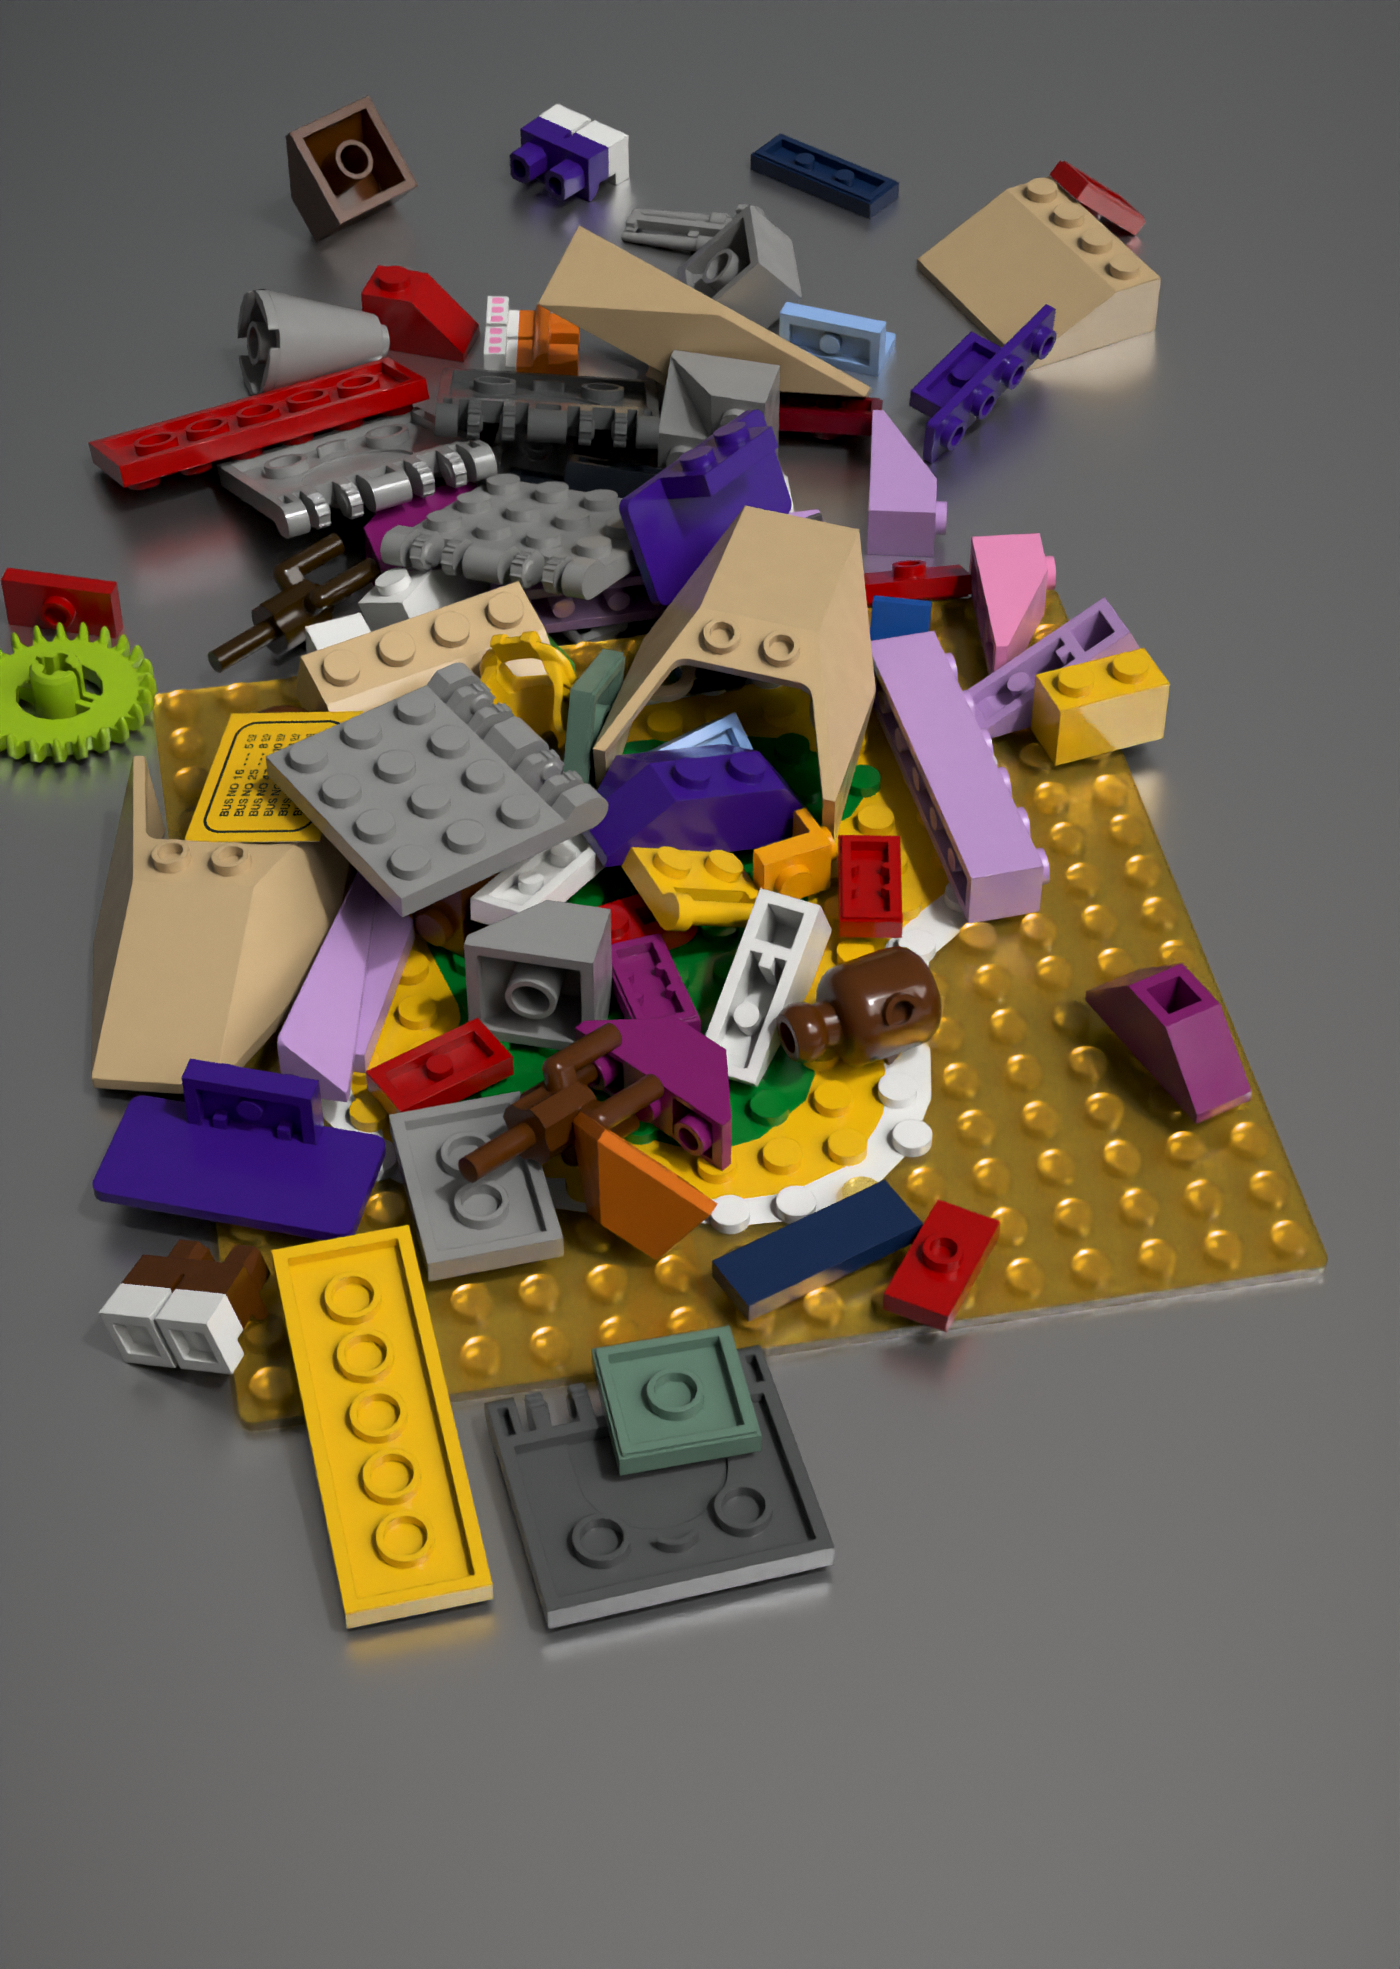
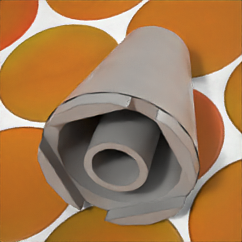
(303, 339)

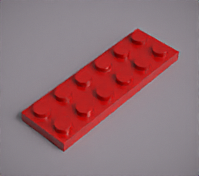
(257, 421)

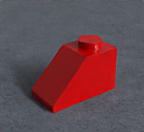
(419, 314)

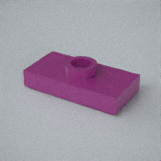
(649, 982)

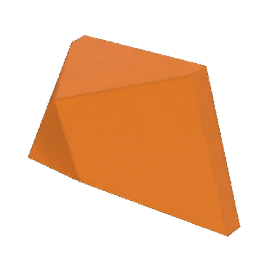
(635, 1192)

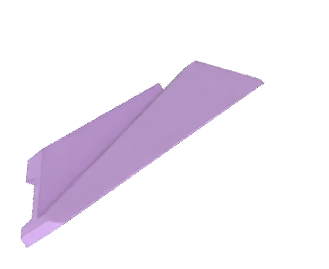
(347, 993)

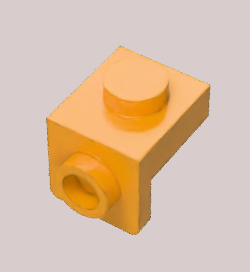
(797, 864)

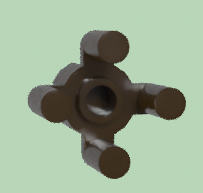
(282, 619)

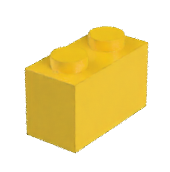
(1099, 706)

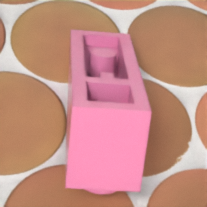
(1009, 592)

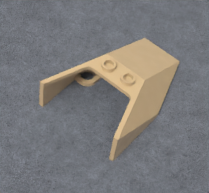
(655, 314)
(774, 606)
(201, 944)

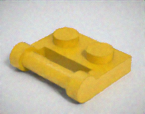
(692, 887)

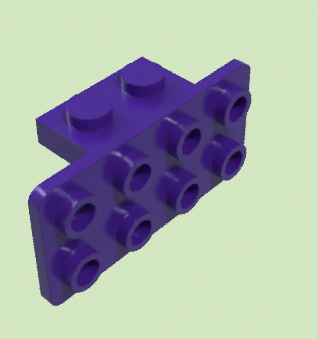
(696, 498)
(242, 1154)

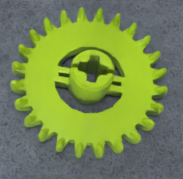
(68, 715)

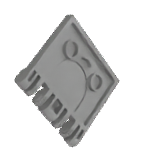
(341, 468)
(521, 535)
(435, 790)

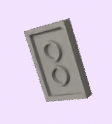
(466, 1224)

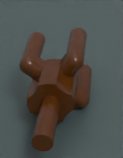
(544, 1115)

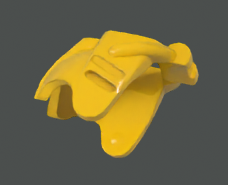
(536, 699)

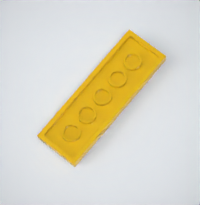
(380, 1427)

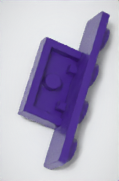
(974, 377)

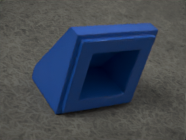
(899, 617)

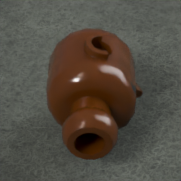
(865, 1010)

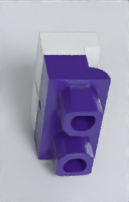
(570, 154)

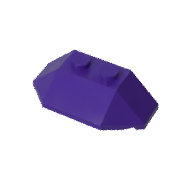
(692, 802)

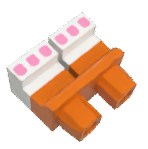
(529, 340)

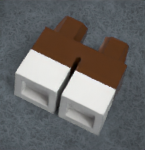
(187, 1307)

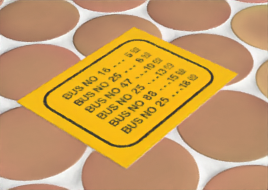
(240, 797)

